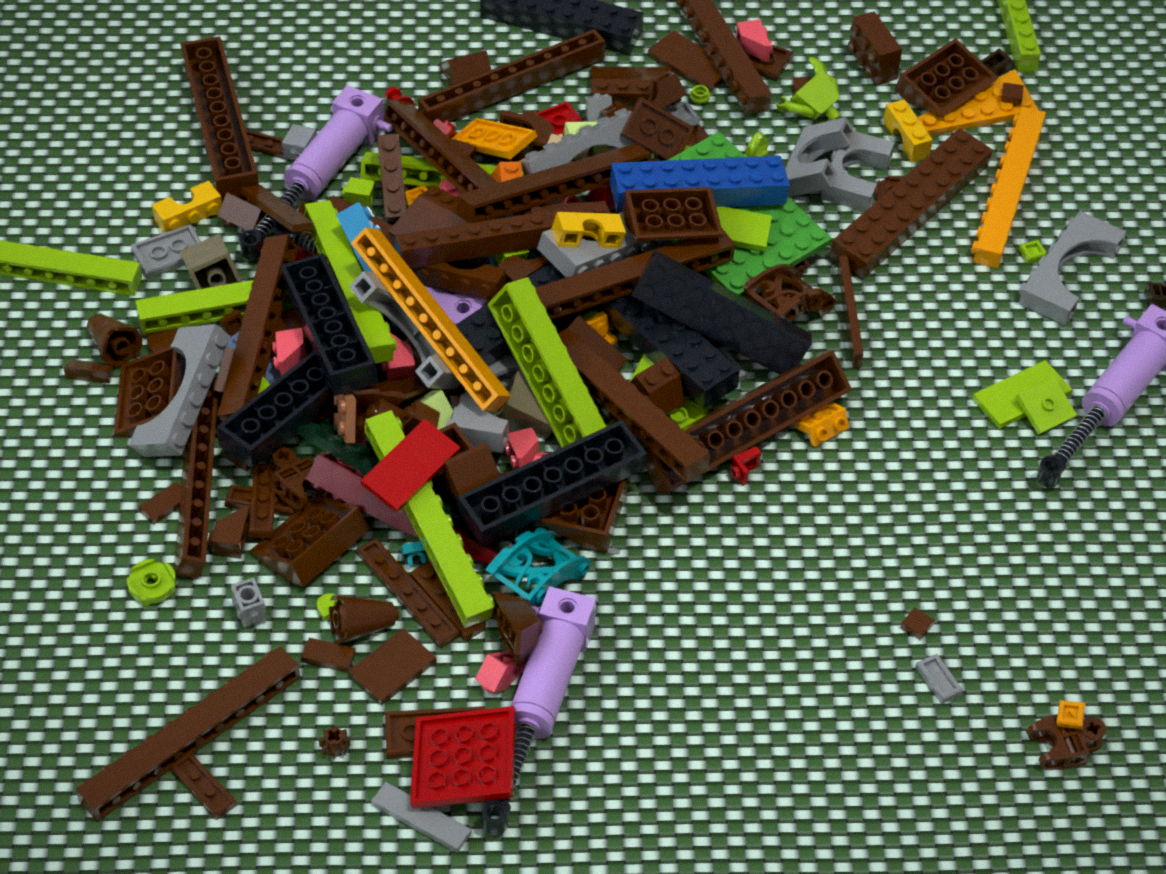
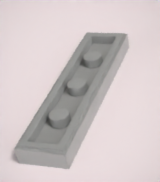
(425, 820)

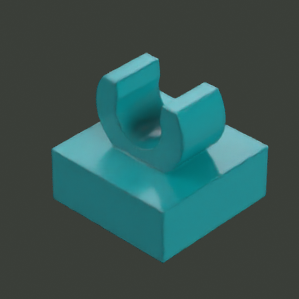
(413, 549)

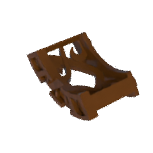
(788, 302)

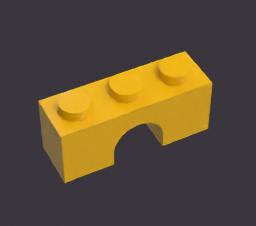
(901, 119)
(204, 203)
(603, 227)

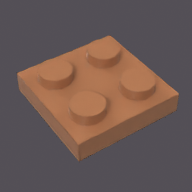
(345, 416)

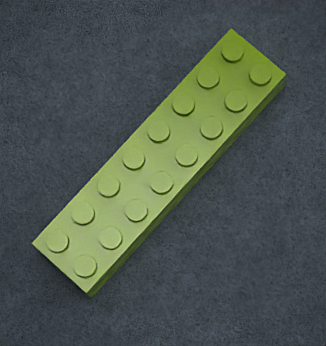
(545, 362)

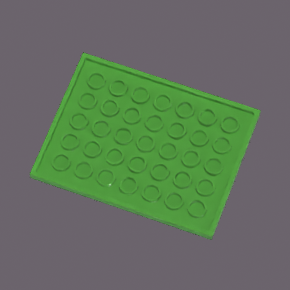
(791, 233)

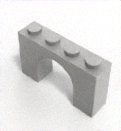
(814, 141)
(851, 190)

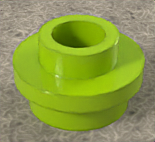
(700, 94)

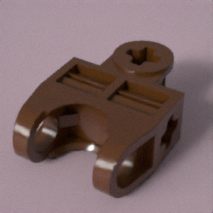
(290, 476)
(1067, 743)

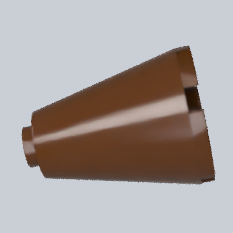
(114, 339)
(359, 617)

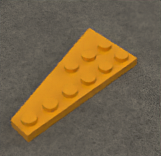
(980, 110)

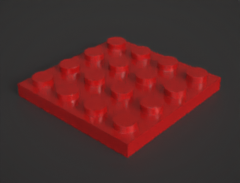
(463, 757)

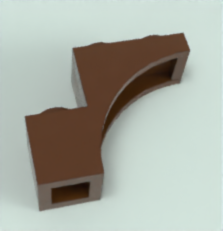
(409, 417)

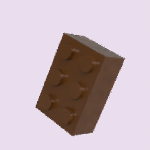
(875, 48)

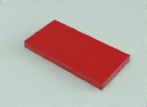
(410, 465)

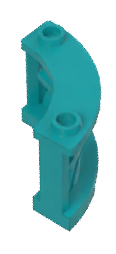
(540, 542)

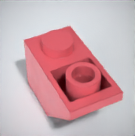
(754, 39)
(289, 348)
(403, 361)
(522, 447)

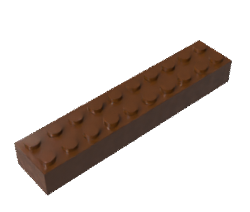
(219, 115)
(911, 203)
(758, 414)

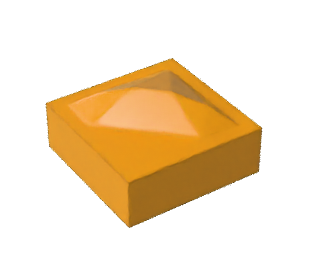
(1071, 714)

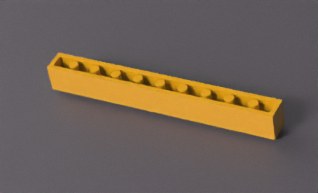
(1009, 187)
(431, 320)

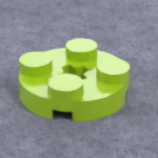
(151, 593)

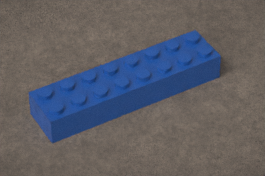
(732, 180)

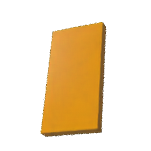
(496, 138)

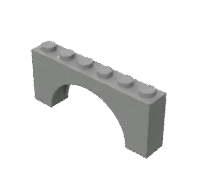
(605, 132)
(1083, 236)
(588, 255)
(433, 369)
(481, 425)
(170, 430)

